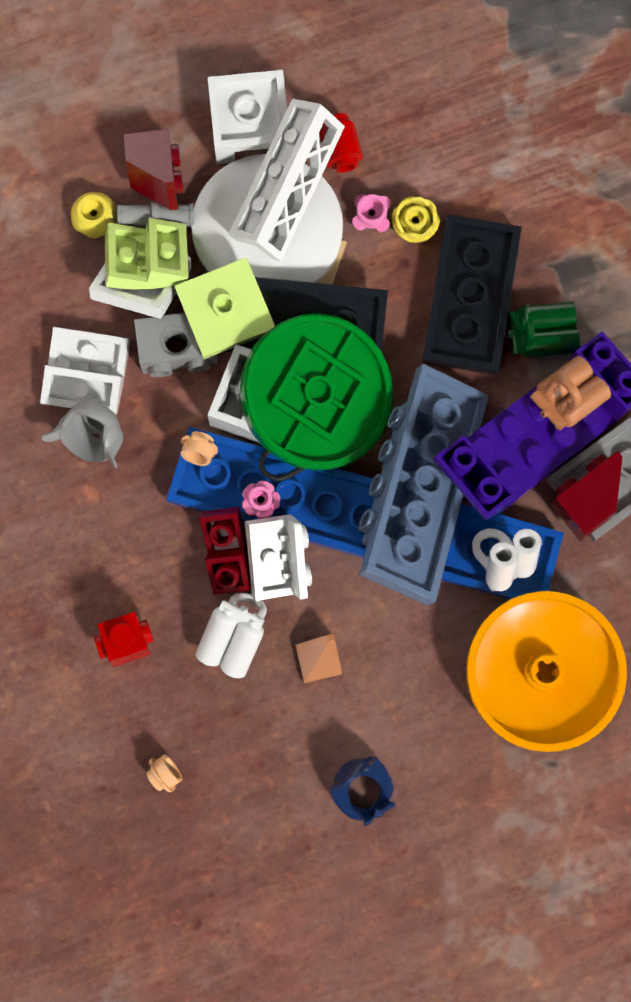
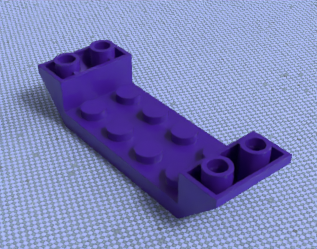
(524, 448)

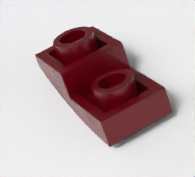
(226, 549)

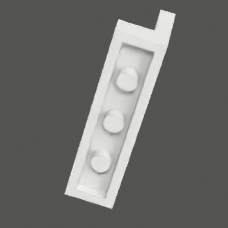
(282, 174)

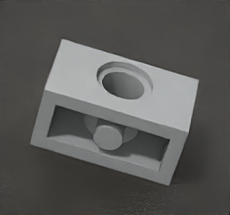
(152, 342)

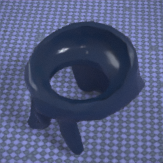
(349, 772)

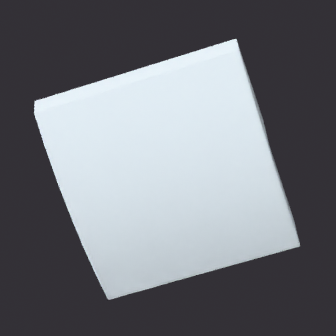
(84, 368)

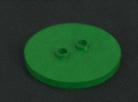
(316, 392)

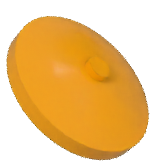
(546, 671)

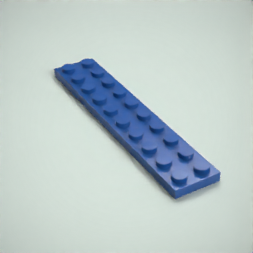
(333, 505)

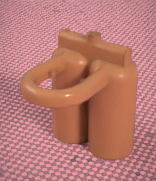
(570, 393)

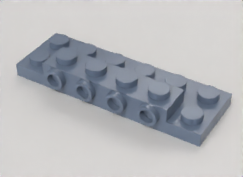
(413, 497)

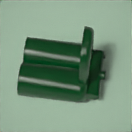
(544, 330)

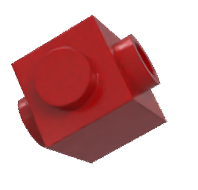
(124, 639)

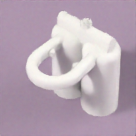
(506, 558)
(232, 635)

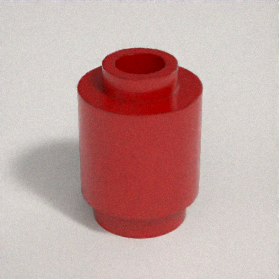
(347, 150)

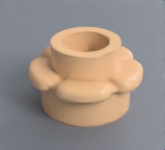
(198, 448)
(164, 773)

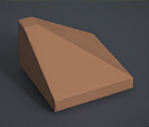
(319, 658)

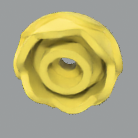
(415, 208)
(93, 225)

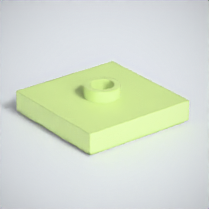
(224, 308)

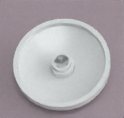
(310, 250)

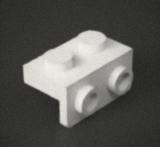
(277, 557)

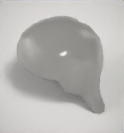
(77, 425)

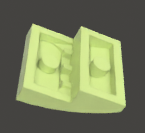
(146, 256)

